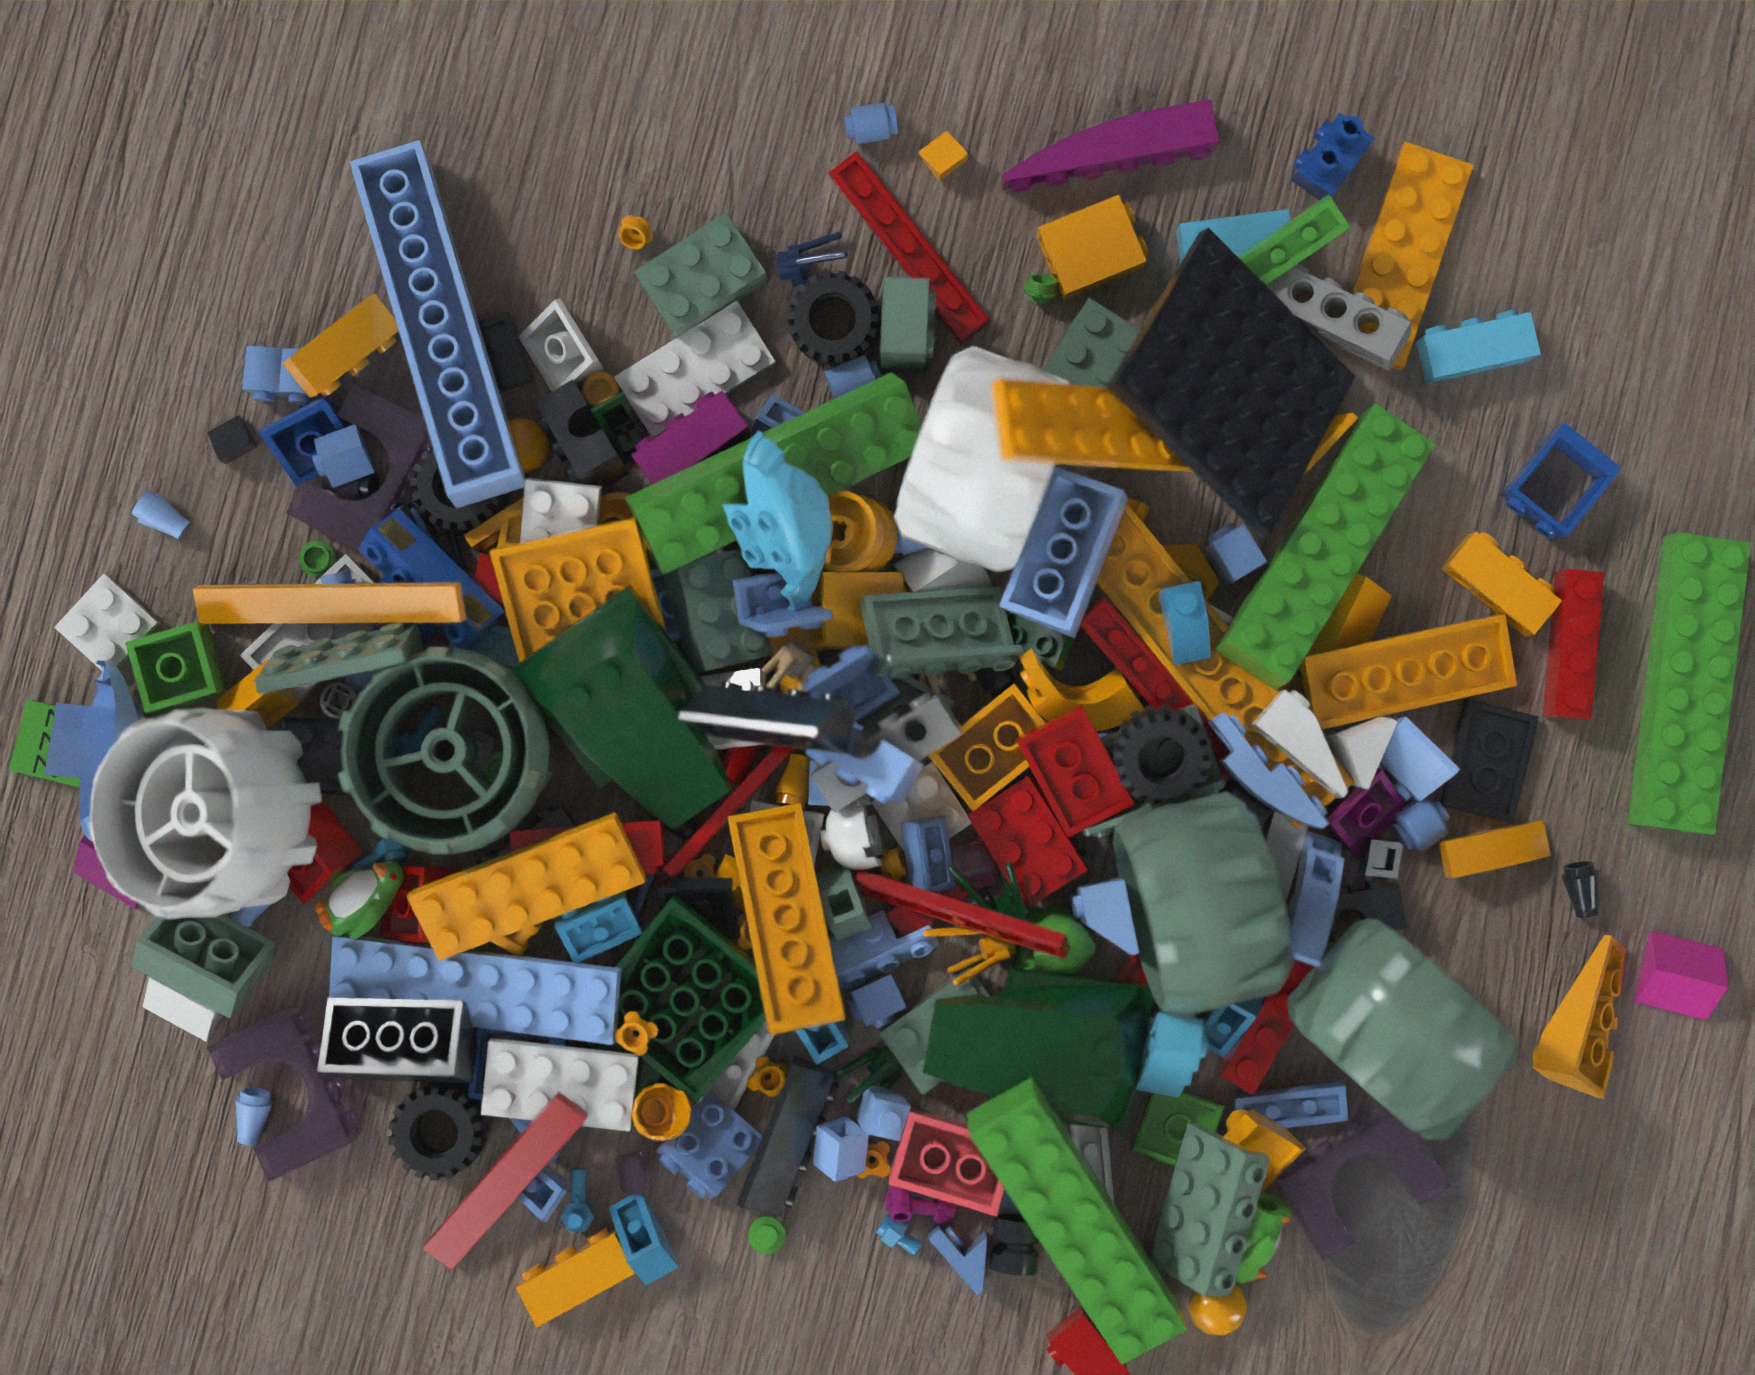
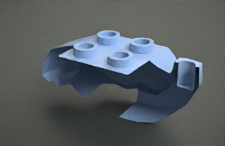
(87, 733)

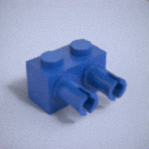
(1333, 157)

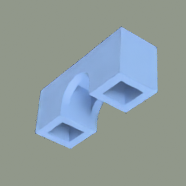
(886, 771)

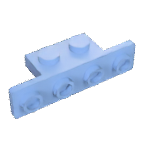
(876, 951)

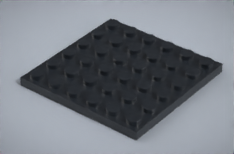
(1232, 382)

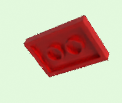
(1074, 770)
(1025, 831)

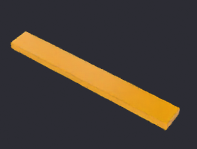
(330, 603)

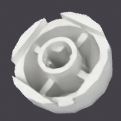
(853, 836)

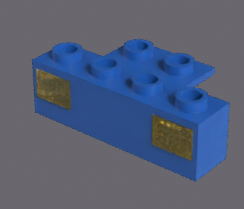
(412, 557)

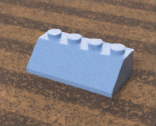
(1064, 551)

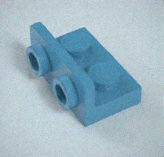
(597, 926)

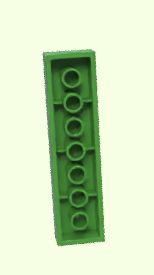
(832, 443)
(1324, 547)
(1689, 683)
(1076, 1220)

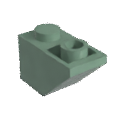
(842, 902)

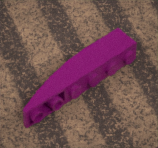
(1121, 144)

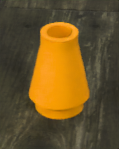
(794, 783)

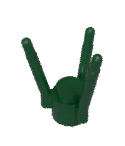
(1009, 903)
(882, 1067)

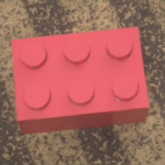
(944, 1163)

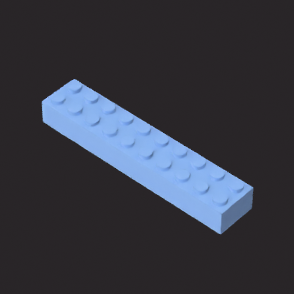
(438, 325)

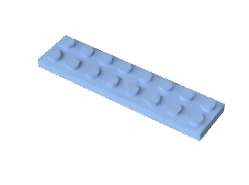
(499, 988)

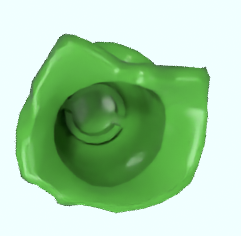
(1061, 920)

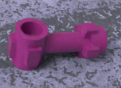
(902, 1206)

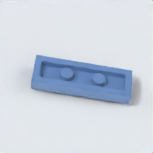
(1298, 1104)

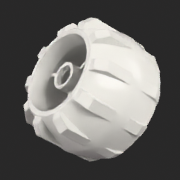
(957, 485)
(196, 778)

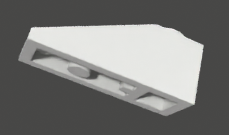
(1297, 734)

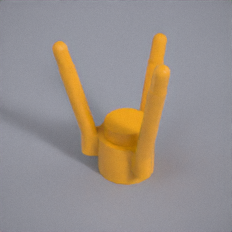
(992, 951)

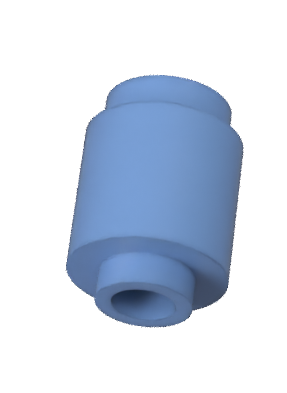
(871, 123)

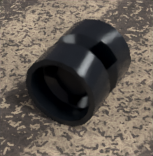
(1015, 1246)

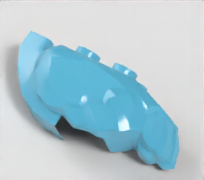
(785, 520)

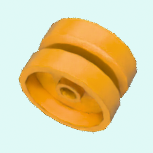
(861, 533)

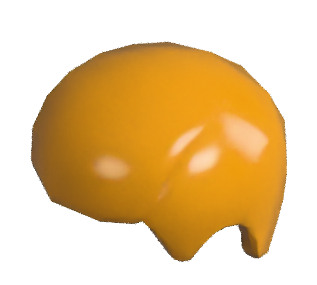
(530, 443)
(661, 1112)
(1219, 1313)

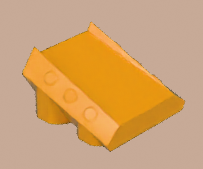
(1263, 1135)

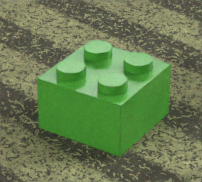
(176, 668)

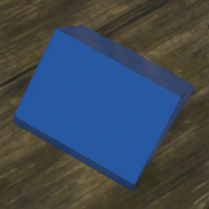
(294, 435)

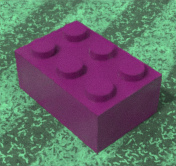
(692, 438)

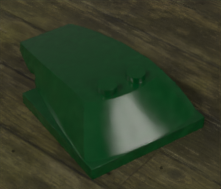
(616, 702)
(697, 994)
(1063, 1030)

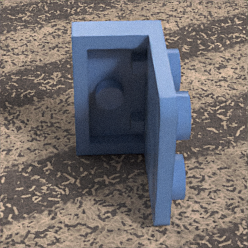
(765, 609)
(855, 681)
(710, 1147)

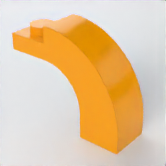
(1105, 701)

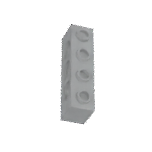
(1378, 347)
(940, 728)

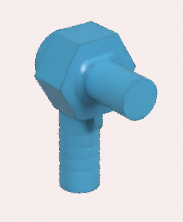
(411, 743)
(384, 851)
(578, 1212)
(895, 1232)

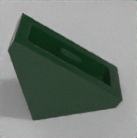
(620, 425)

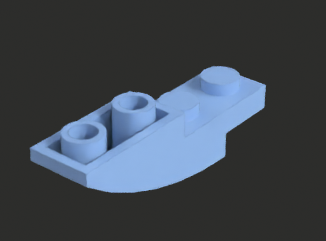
(1275, 787)
(1314, 897)

